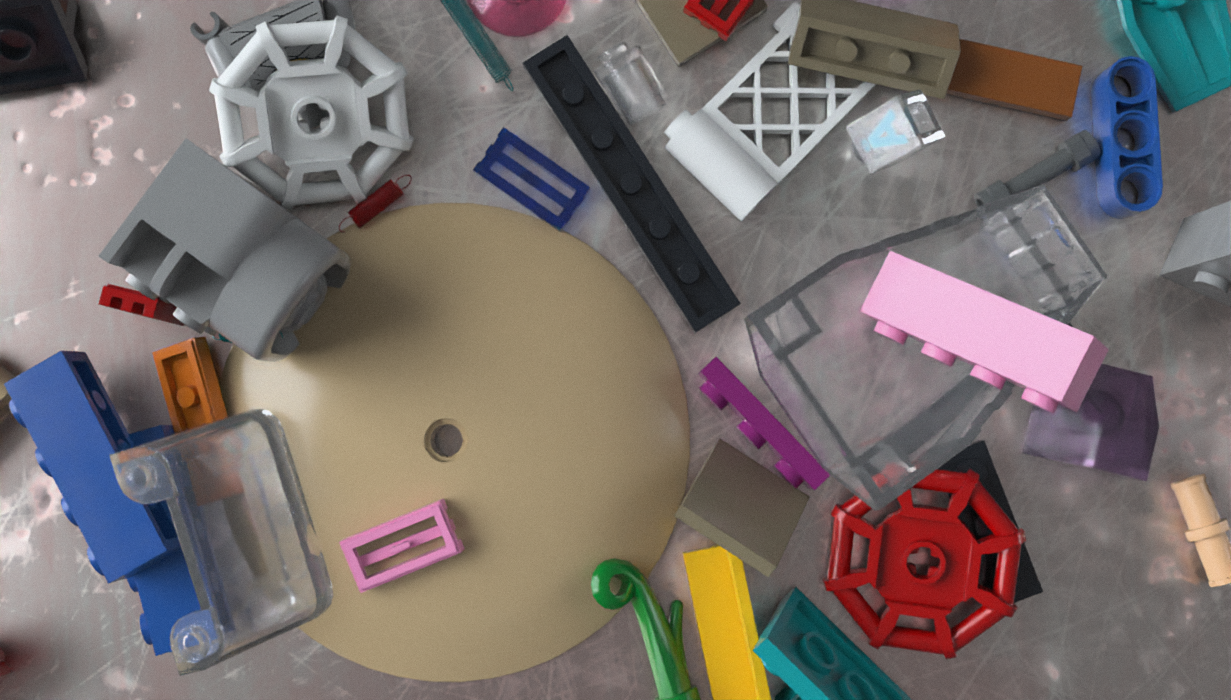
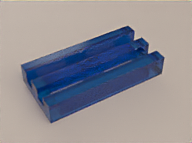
(495, 154)

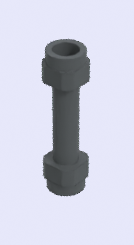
(1072, 155)

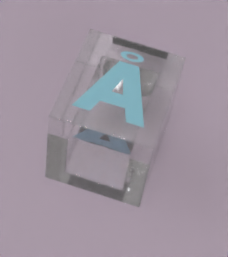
(894, 131)

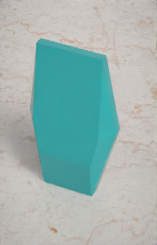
(1183, 44)

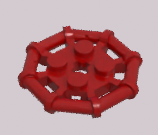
(944, 585)

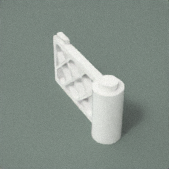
(722, 153)

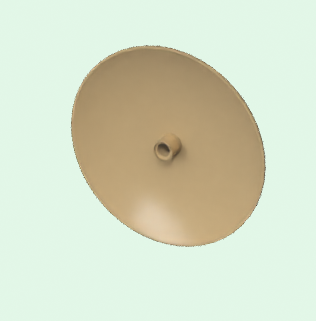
(562, 419)

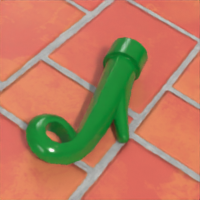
(661, 637)

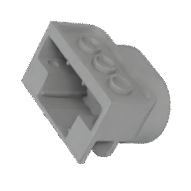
(226, 256)

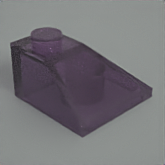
(1110, 431)

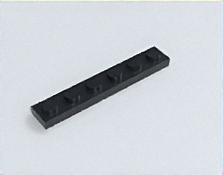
(631, 184)

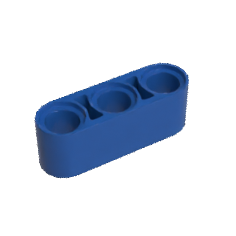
(1140, 117)

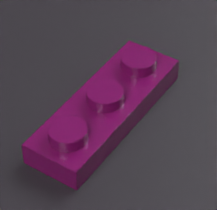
(761, 426)

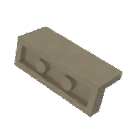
(876, 45)

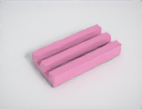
(445, 528)

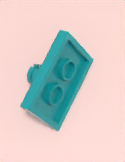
(818, 657)

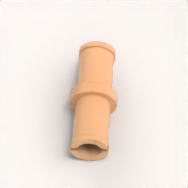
(1205, 528)

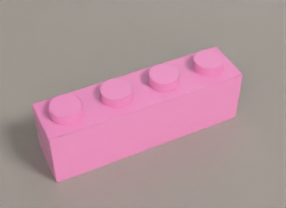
(985, 331)

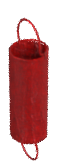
(375, 203)

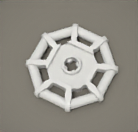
(290, 91)

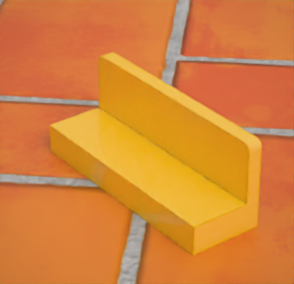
(725, 624)

